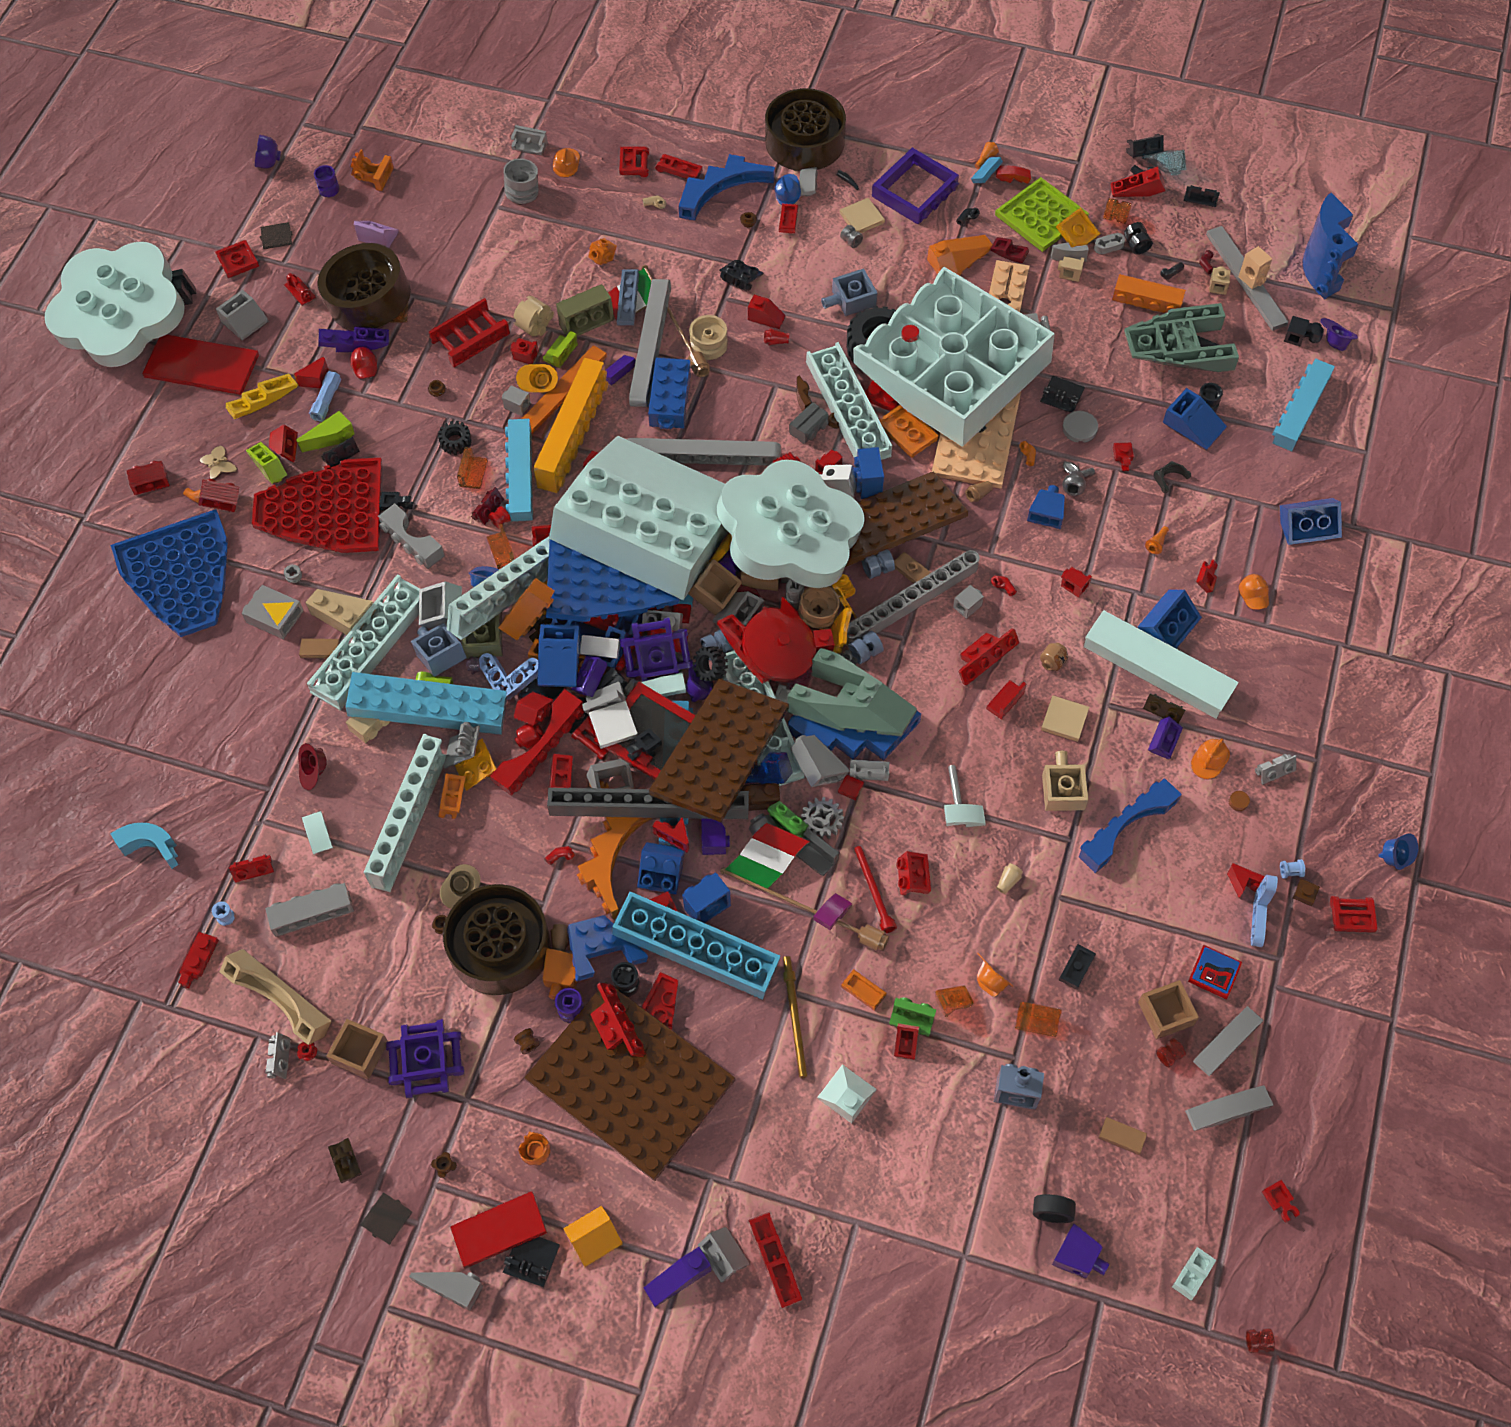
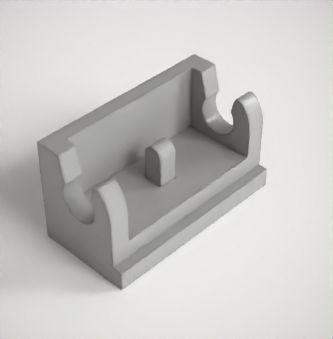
(529, 140)

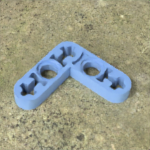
(508, 681)
(1261, 900)

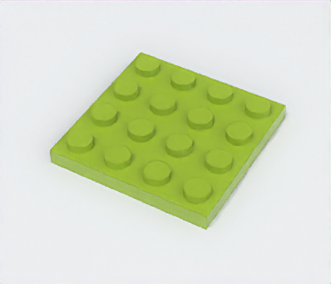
(1037, 213)

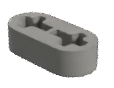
(1111, 242)

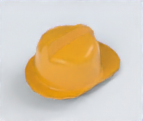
(537, 378)

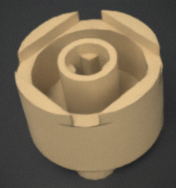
(533, 316)

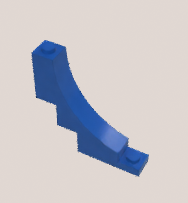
(850, 740)

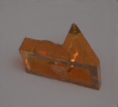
(953, 999)

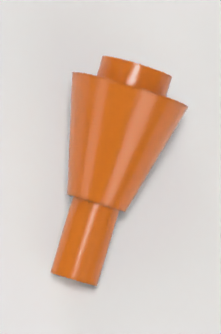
(989, 150)
(1155, 544)

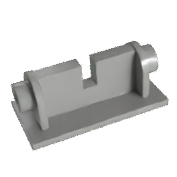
(1281, 766)
(869, 770)
(279, 1049)

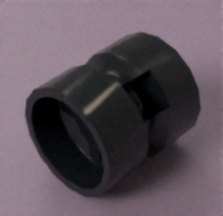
(1138, 238)
(1211, 394)
(625, 978)

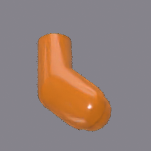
(193, 495)

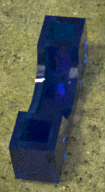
(773, 769)

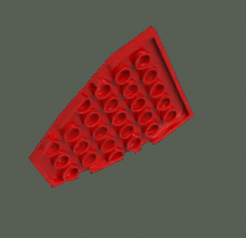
(325, 508)

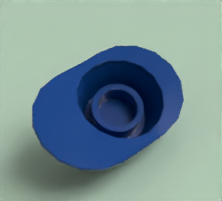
(788, 189)
(481, 573)
(1400, 851)

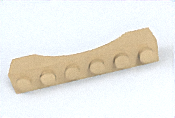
(305, 1019)

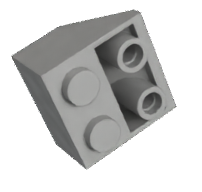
(241, 315)
(743, 606)

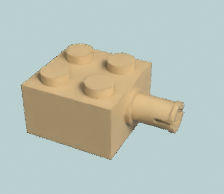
(1064, 785)

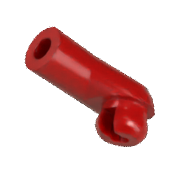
(1003, 583)
(559, 852)

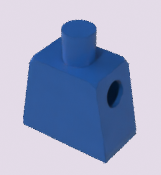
(1048, 508)

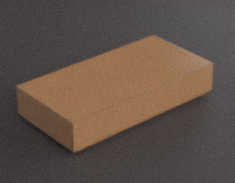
(318, 648)
(1122, 1135)

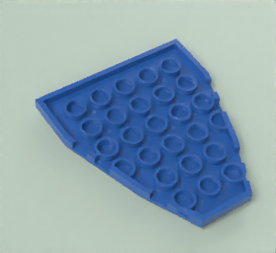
(178, 571)
(593, 589)

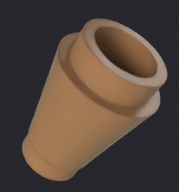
(978, 491)
(559, 937)

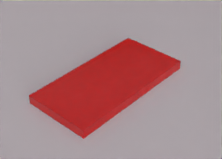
(201, 364)

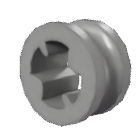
(292, 568)

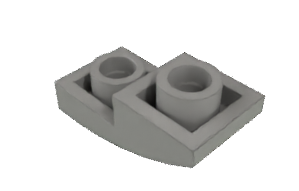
(808, 181)
(1061, 250)

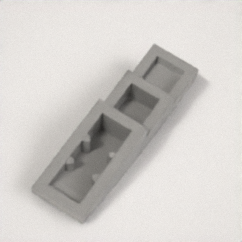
(1228, 1041)
(1228, 1108)

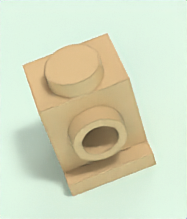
(1070, 268)
(1219, 276)

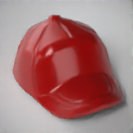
(363, 362)

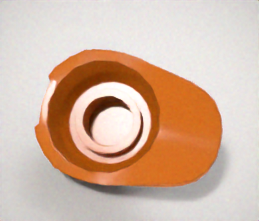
(1254, 592)

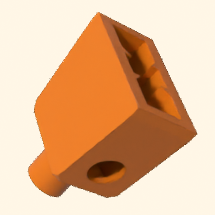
(558, 972)

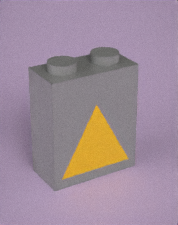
(272, 611)

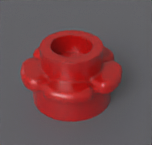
(307, 1056)

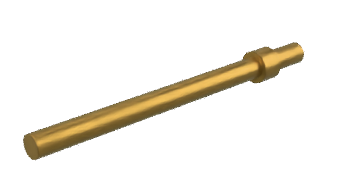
(789, 978)

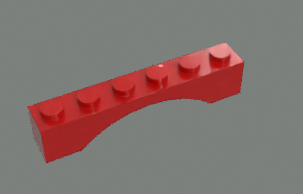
(513, 772)

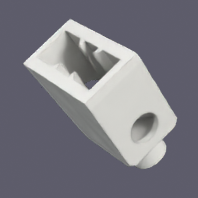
(840, 478)

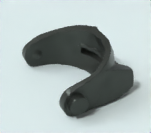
(1171, 467)

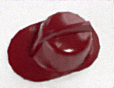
(311, 765)

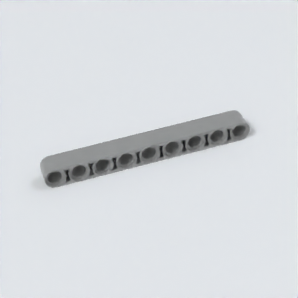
(650, 342)
(713, 451)
(916, 591)

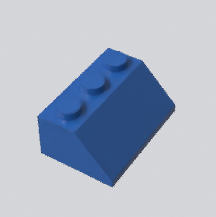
(1311, 521)
(1171, 618)

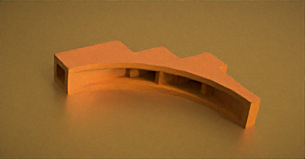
(605, 850)

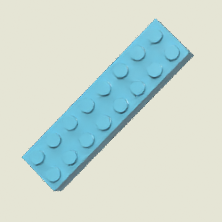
(425, 702)
(696, 945)

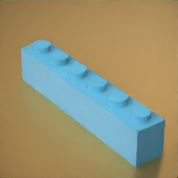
(1303, 404)
(520, 470)

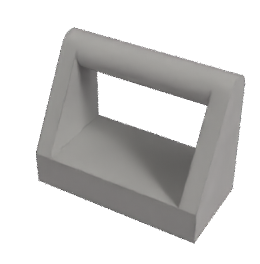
(610, 769)

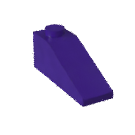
(714, 837)
(678, 1276)

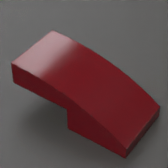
(1005, 248)

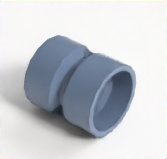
(878, 563)
(717, 640)
(865, 647)

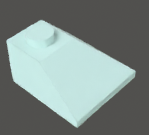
(847, 1093)

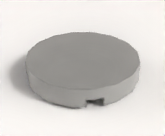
(1080, 426)

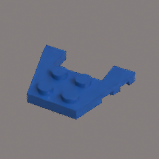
(595, 938)

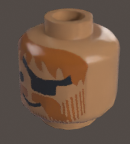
(1054, 656)

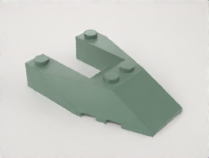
(1174, 341)
(860, 704)

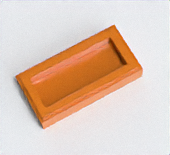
(863, 989)

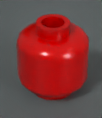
(528, 735)

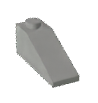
(453, 1286)

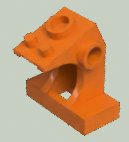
(380, 174)

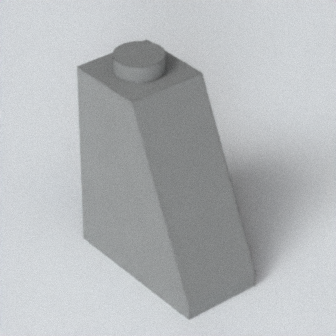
(818, 761)

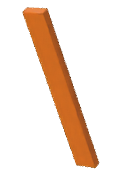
(556, 396)

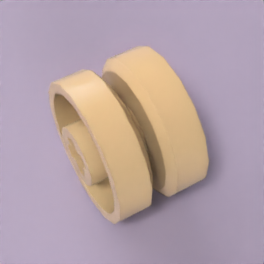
(709, 336)

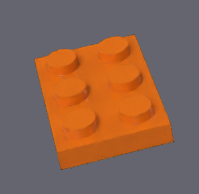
(908, 431)

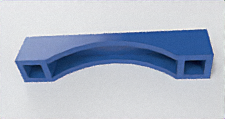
(1157, 801)

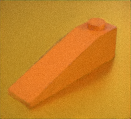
(958, 253)

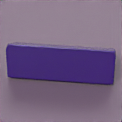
(620, 368)
(590, 676)
(1165, 738)

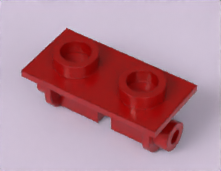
(298, 289)
(247, 870)

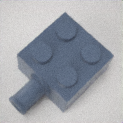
(852, 293)
(438, 649)
(1019, 1086)

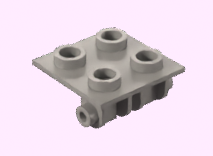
(462, 745)

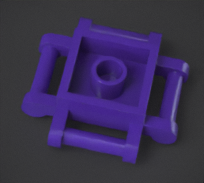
(655, 652)
(424, 1057)

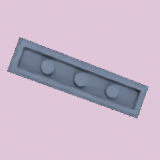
(628, 297)

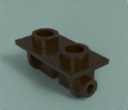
(1163, 709)

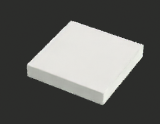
(613, 724)

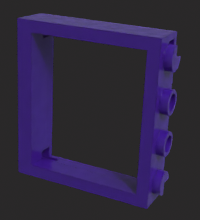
(903, 207)

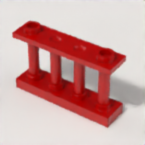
(476, 344)

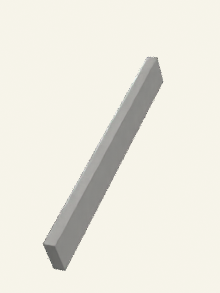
(1258, 295)

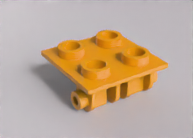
(844, 590)
(477, 767)

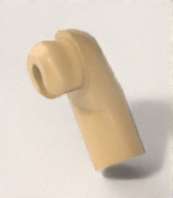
(656, 201)

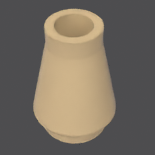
(1009, 878)

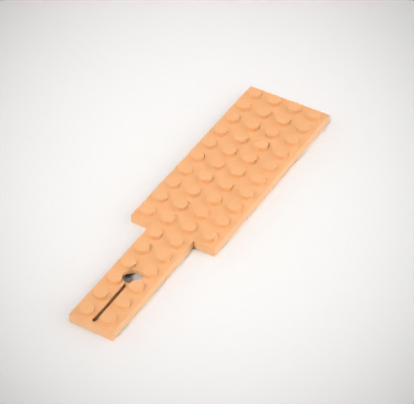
(987, 452)

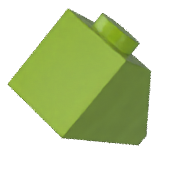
(328, 433)
(267, 463)

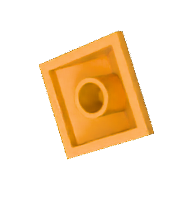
(593, 1236)

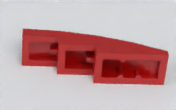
(733, 632)
(775, 1260)

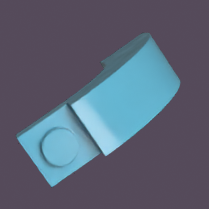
(145, 835)

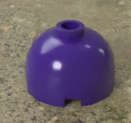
(266, 152)

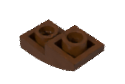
(802, 393)

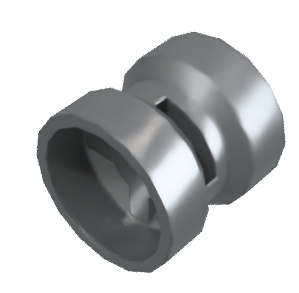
(851, 236)

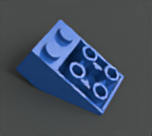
(1194, 419)
(558, 655)

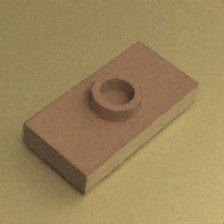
(910, 568)

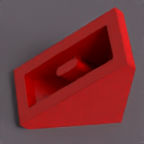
(312, 374)
(906, 1041)

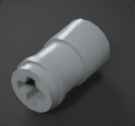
(793, 593)

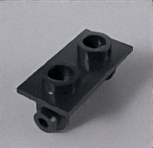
(1196, 195)
(341, 452)

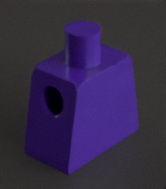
(1080, 1254)

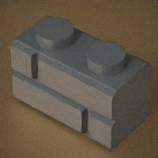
(808, 423)

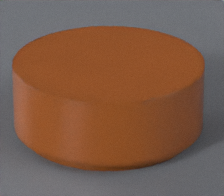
(1239, 801)

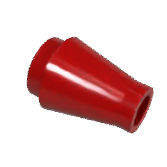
(775, 337)

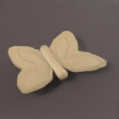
(217, 462)

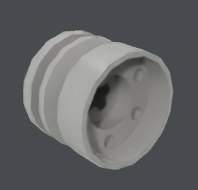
(521, 181)

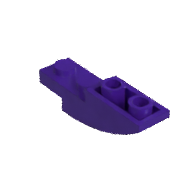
(350, 340)

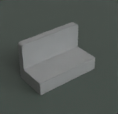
(604, 697)
(723, 1253)

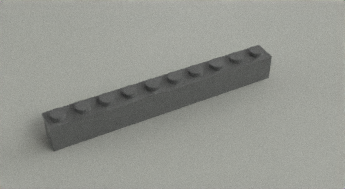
(627, 803)

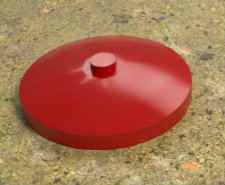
(779, 645)

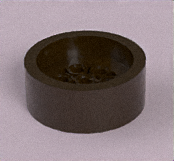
(805, 129)
(364, 286)
(501, 971)

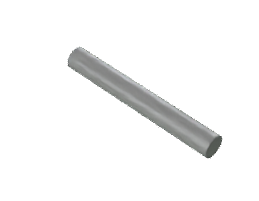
(955, 784)

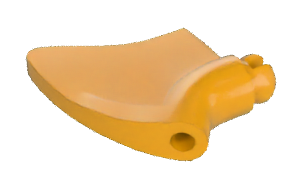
(840, 628)

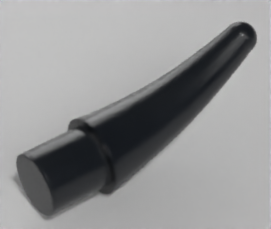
(844, 176)

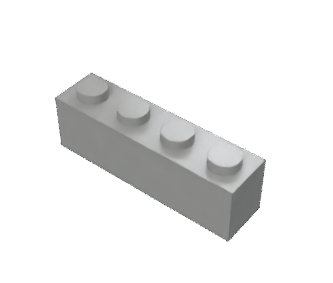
(309, 909)

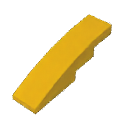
(265, 394)

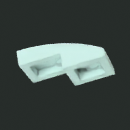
(966, 814)
(317, 832)
(1194, 1273)

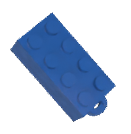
(669, 393)

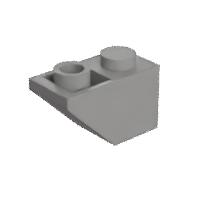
(653, 616)

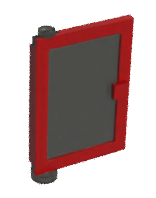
(660, 715)

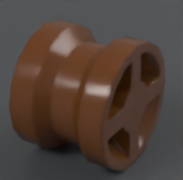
(526, 1041)

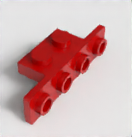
(985, 653)
(614, 1023)

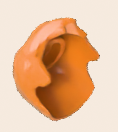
(534, 1149)

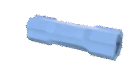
(329, 386)

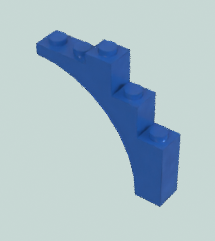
(717, 179)

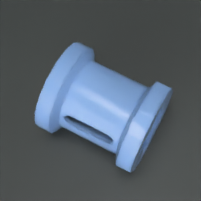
(1292, 869)
(218, 910)

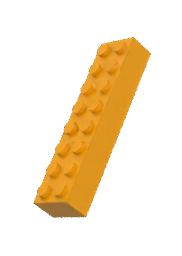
(570, 425)

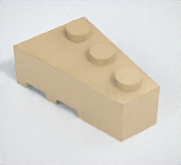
(338, 609)

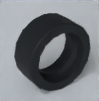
(1054, 1208)

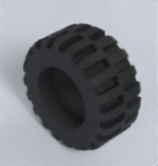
(864, 324)

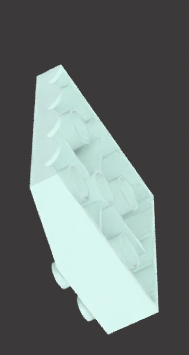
(966, 360)
(642, 516)

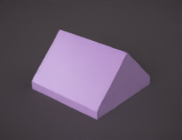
(375, 233)

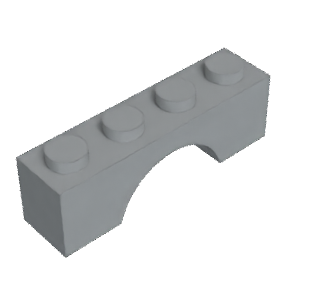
(424, 549)

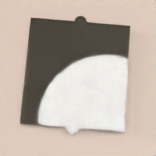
(276, 235)
(386, 1218)

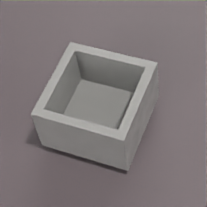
(435, 603)

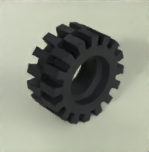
(454, 429)
(718, 663)

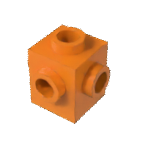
(602, 251)

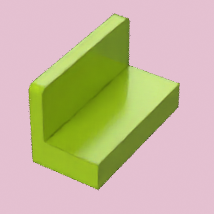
(561, 349)

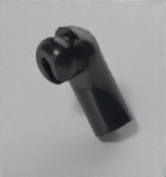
(968, 214)
(1167, 274)

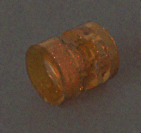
(1117, 210)

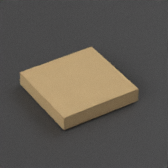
(862, 215)
(1065, 718)

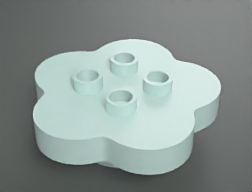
(115, 302)
(789, 524)

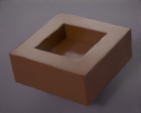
(1306, 892)

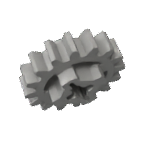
(826, 811)

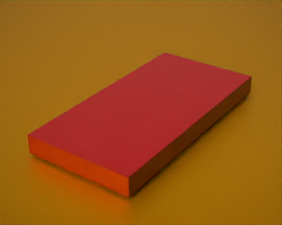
(498, 1229)

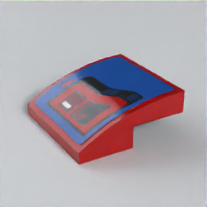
(1215, 972)

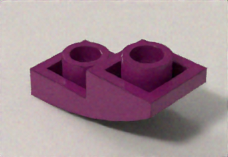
(832, 911)

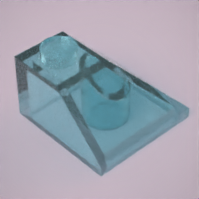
(1168, 161)

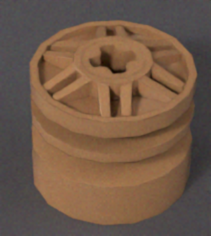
(820, 601)

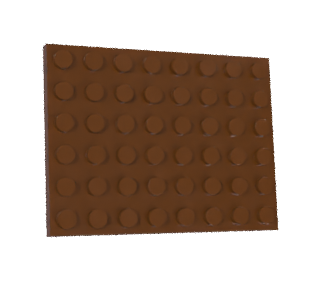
(631, 1102)

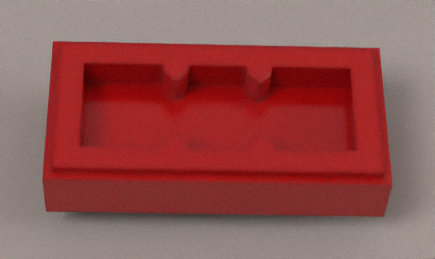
(788, 218)

